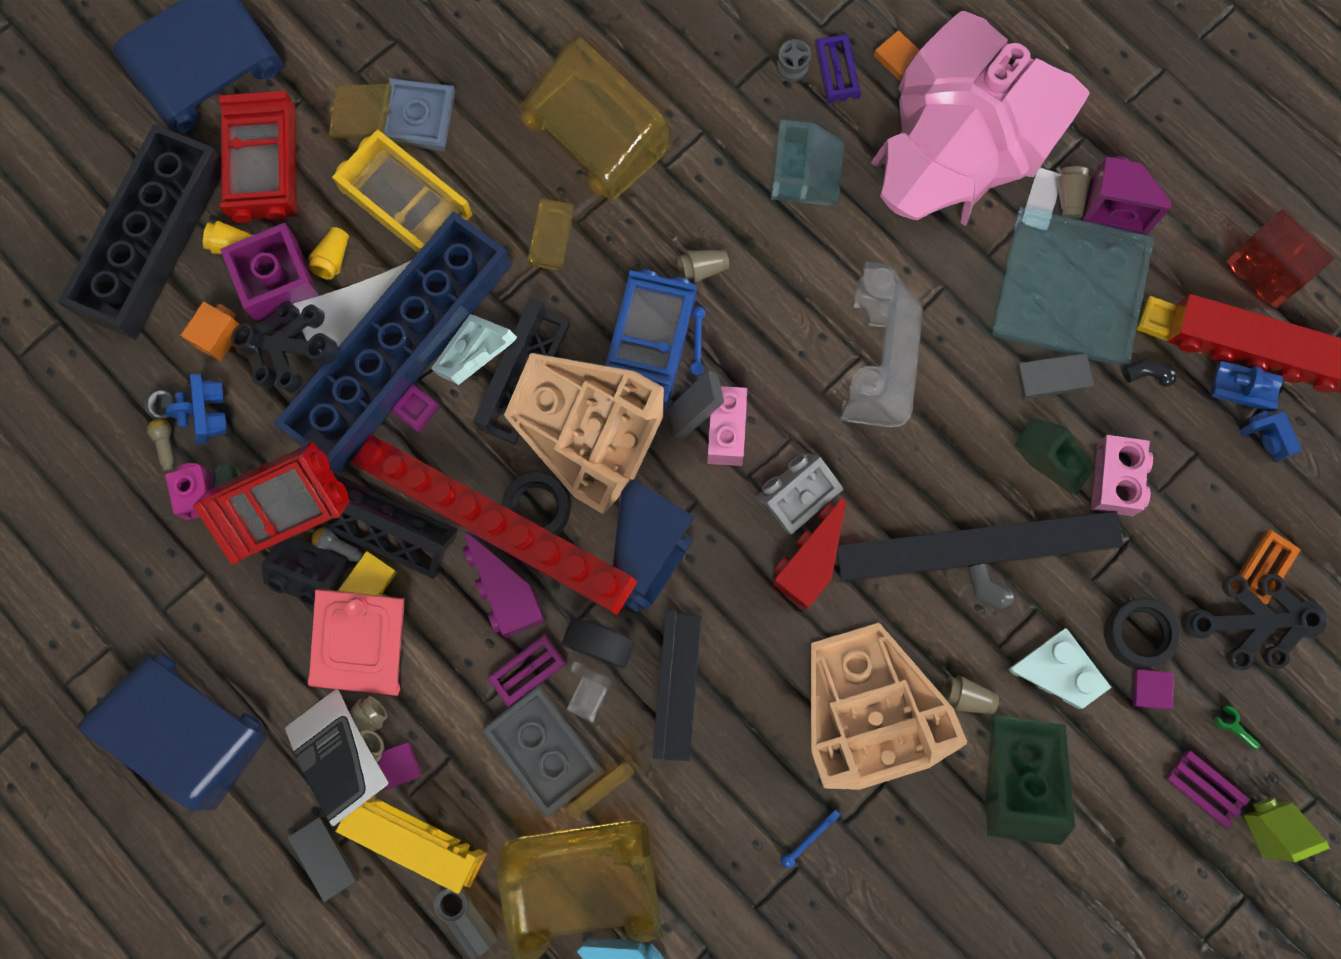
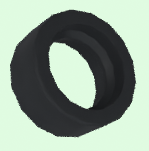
(543, 481)
(1164, 616)
(598, 642)

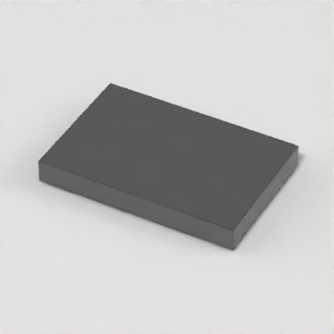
(542, 751)

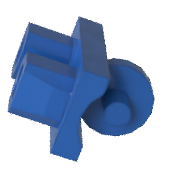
(1246, 386)
(201, 393)

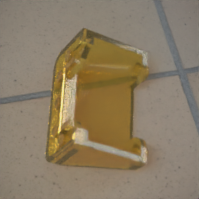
(597, 118)
(578, 885)

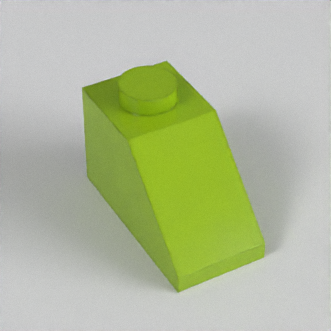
(1283, 831)

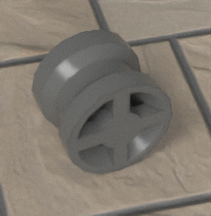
(799, 54)

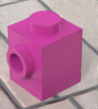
(187, 487)

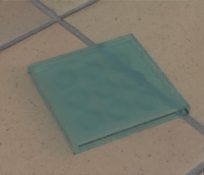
(1072, 289)

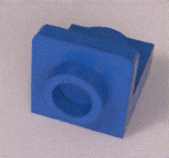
(1277, 434)

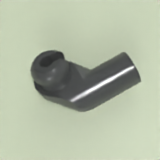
(987, 591)

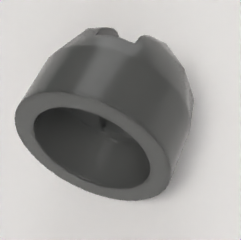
(165, 400)

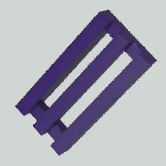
(841, 93)

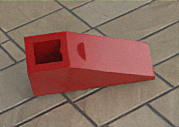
(813, 565)

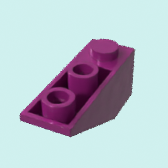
(510, 597)

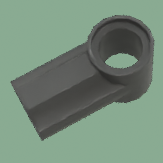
(468, 924)

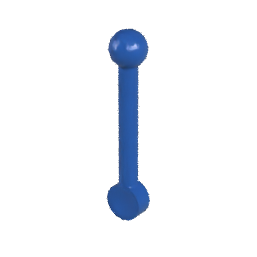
(697, 367)
(788, 860)

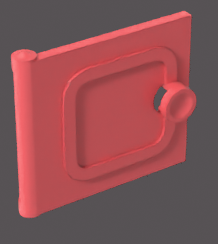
(355, 648)

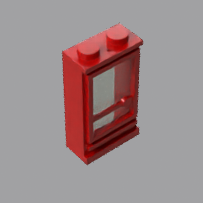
(258, 156)
(272, 503)

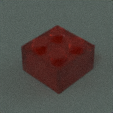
(1279, 259)

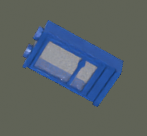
(653, 327)

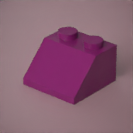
(1125, 197)

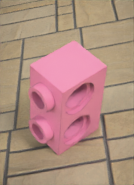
(728, 428)
(1111, 473)

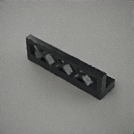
(511, 364)
(390, 517)
(677, 687)

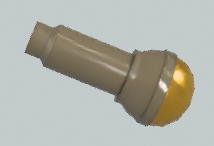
(160, 431)

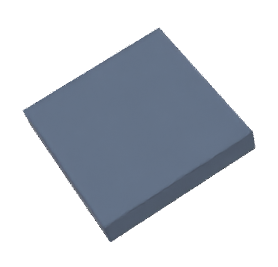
(419, 114)

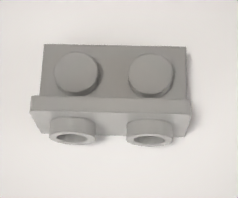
(799, 491)

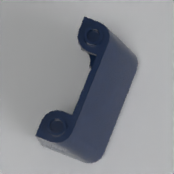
(194, 54)
(649, 541)
(173, 734)

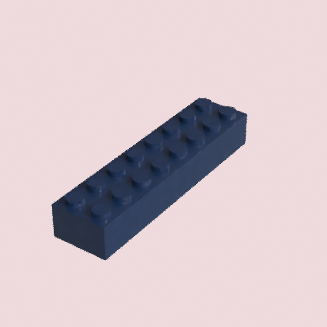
(395, 341)

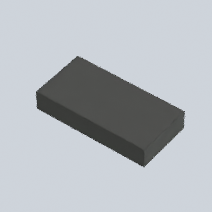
(1055, 376)
(696, 405)
(323, 859)

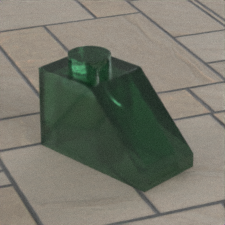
(1055, 454)

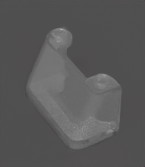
(886, 392)

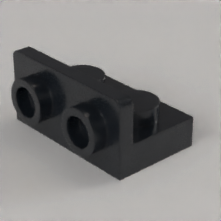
(301, 569)

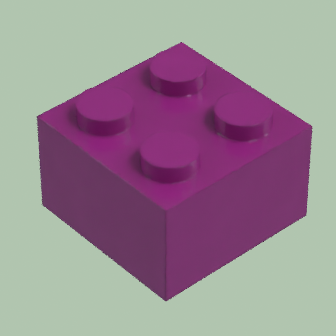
(269, 271)

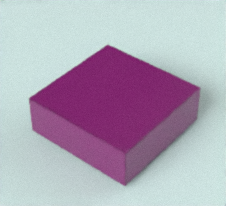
(415, 408)
(1153, 689)
(399, 765)

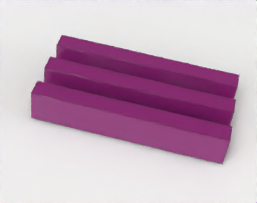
(497, 675)
(1232, 809)

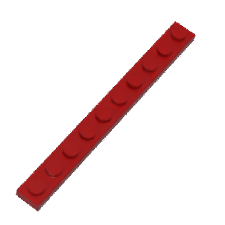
(497, 525)

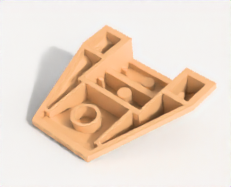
(586, 423)
(875, 712)

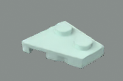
(472, 348)
(1063, 670)

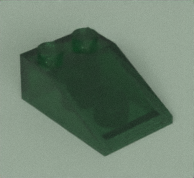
(1029, 781)

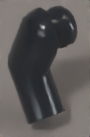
(1153, 367)

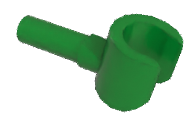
(1235, 727)

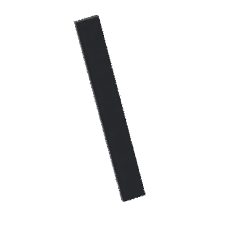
(979, 546)

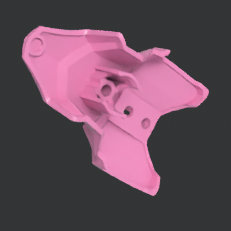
(972, 119)

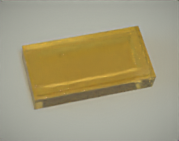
(550, 234)
(601, 790)

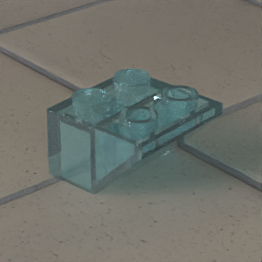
(807, 164)

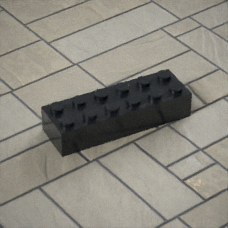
(143, 232)

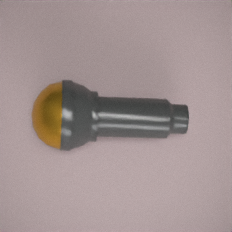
(327, 540)

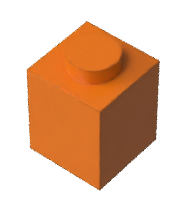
(211, 330)

